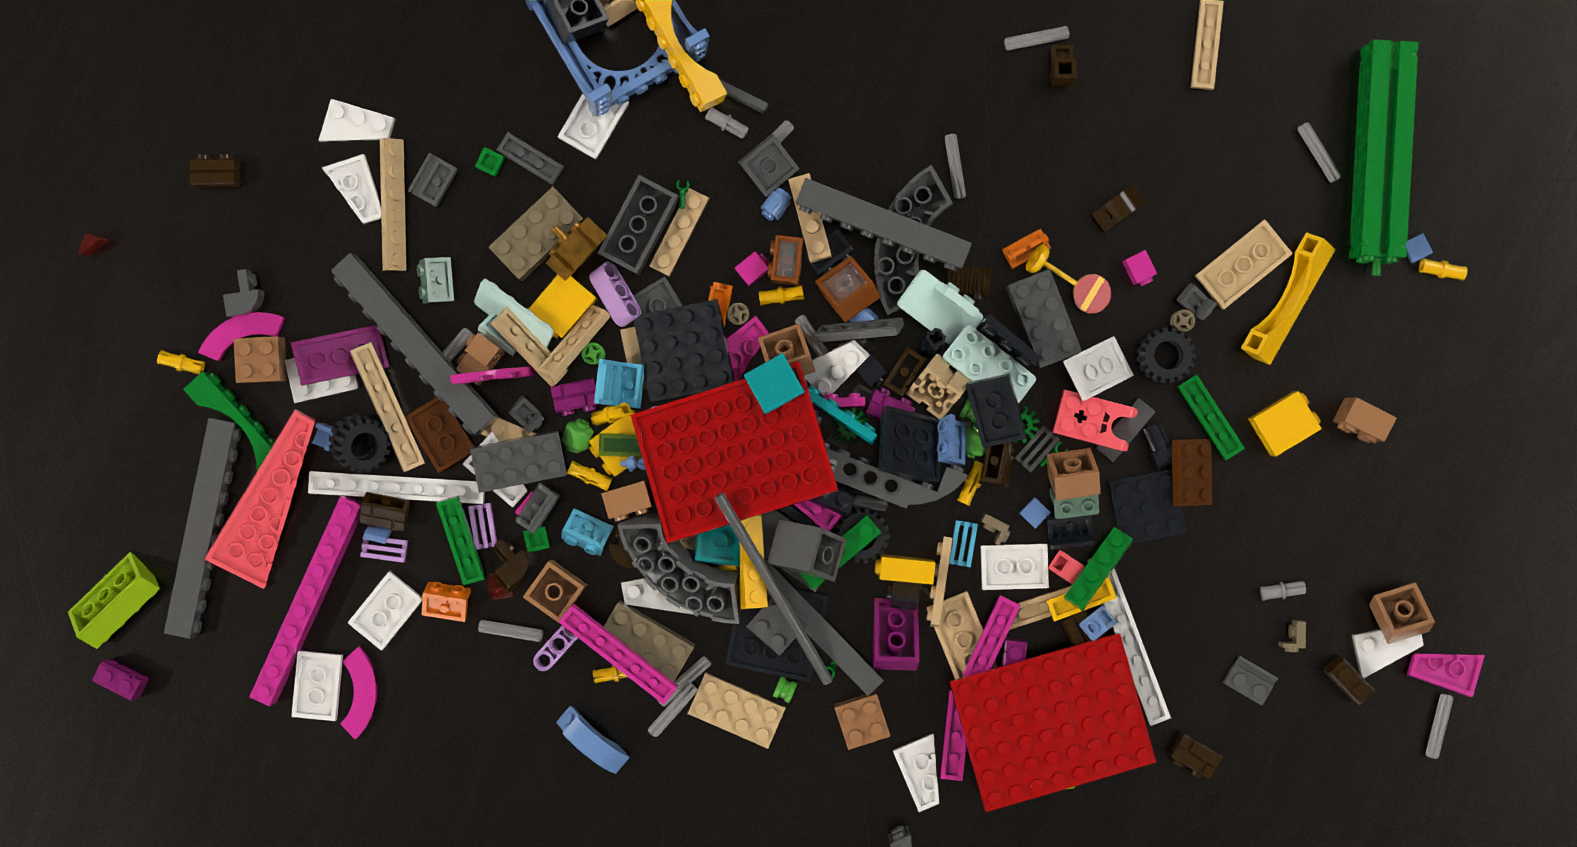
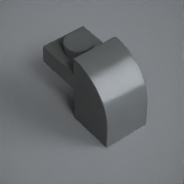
(246, 300)

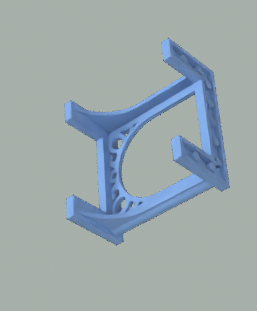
(600, 96)

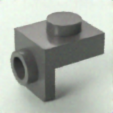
(1196, 302)
(526, 414)

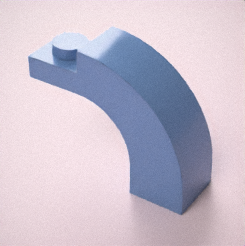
(590, 742)

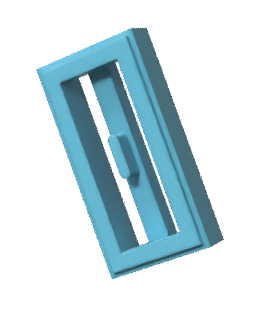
(963, 542)

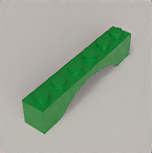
(208, 392)

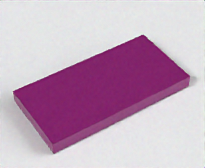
(330, 355)

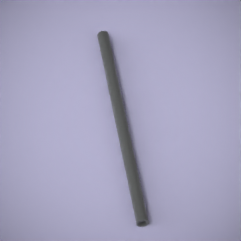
(773, 588)

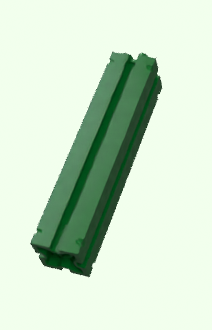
(1383, 153)

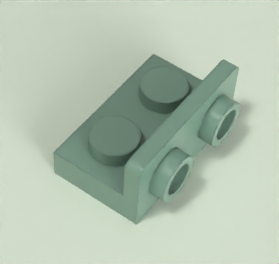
(435, 280)
(1075, 506)

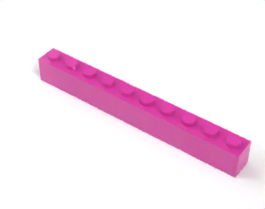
(307, 601)

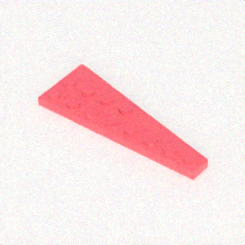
(255, 525)

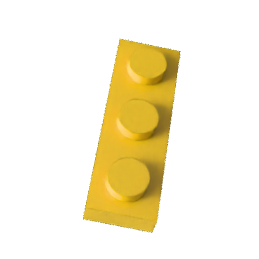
(1060, 608)

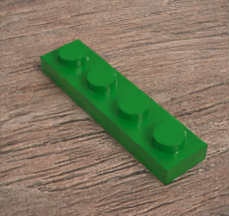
(1210, 417)
(856, 539)
(460, 540)
(1098, 569)

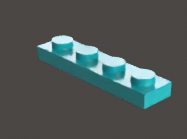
(846, 418)

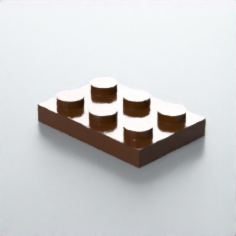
(440, 434)
(1192, 472)

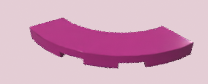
(238, 327)
(492, 374)
(364, 692)

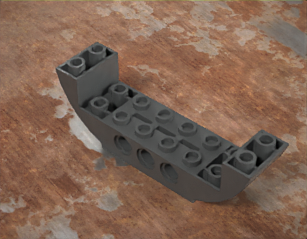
(906, 491)

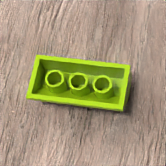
(113, 601)

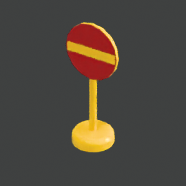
(1090, 292)

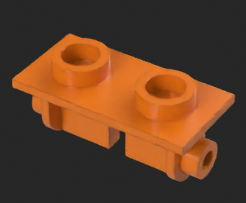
(1021, 250)
(723, 294)

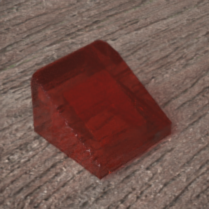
(91, 244)
(495, 590)

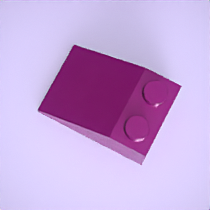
(895, 637)

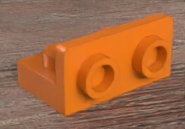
(445, 601)

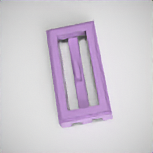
(482, 525)
(365, 546)

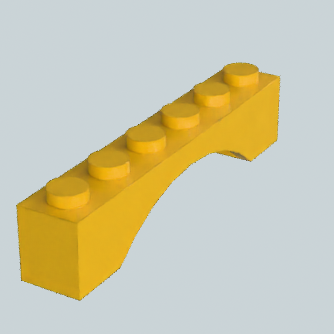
(702, 84)
(1308, 266)
(751, 587)

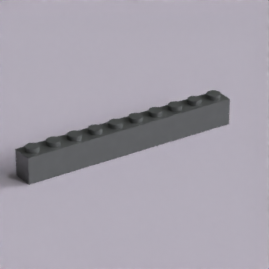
(414, 344)
(202, 527)

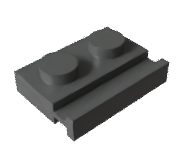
(433, 180)
(1250, 680)

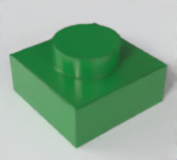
(490, 162)
(537, 540)

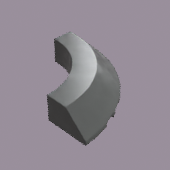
(921, 201)
(677, 575)

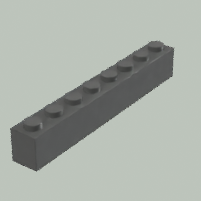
(883, 224)

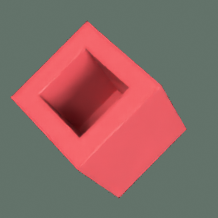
(1066, 567)

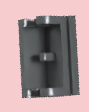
(537, 508)

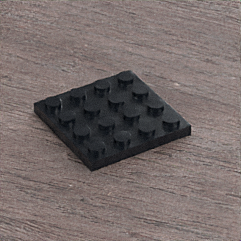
(684, 350)
(751, 653)

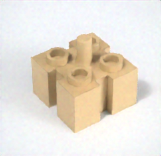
(938, 386)

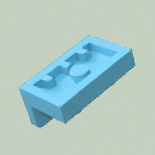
(586, 532)

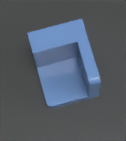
(322, 435)

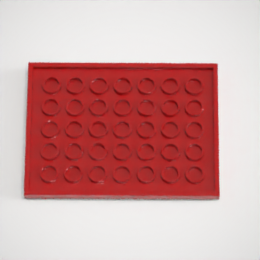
(731, 447)
(1052, 722)

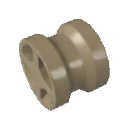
(736, 311)
(1186, 318)

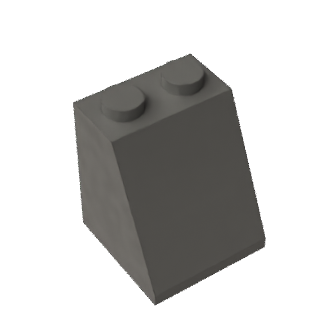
(806, 550)

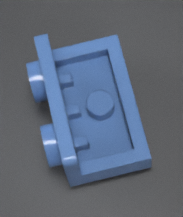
(951, 441)

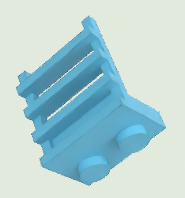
(619, 383)

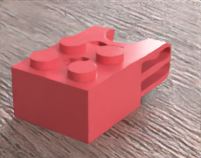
(1098, 420)

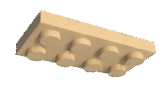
(1243, 264)
(959, 631)
(736, 710)

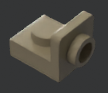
(992, 524)
(1297, 632)

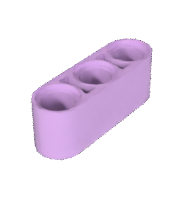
(615, 294)
(552, 651)

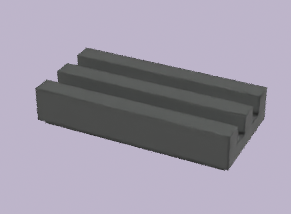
(1049, 435)

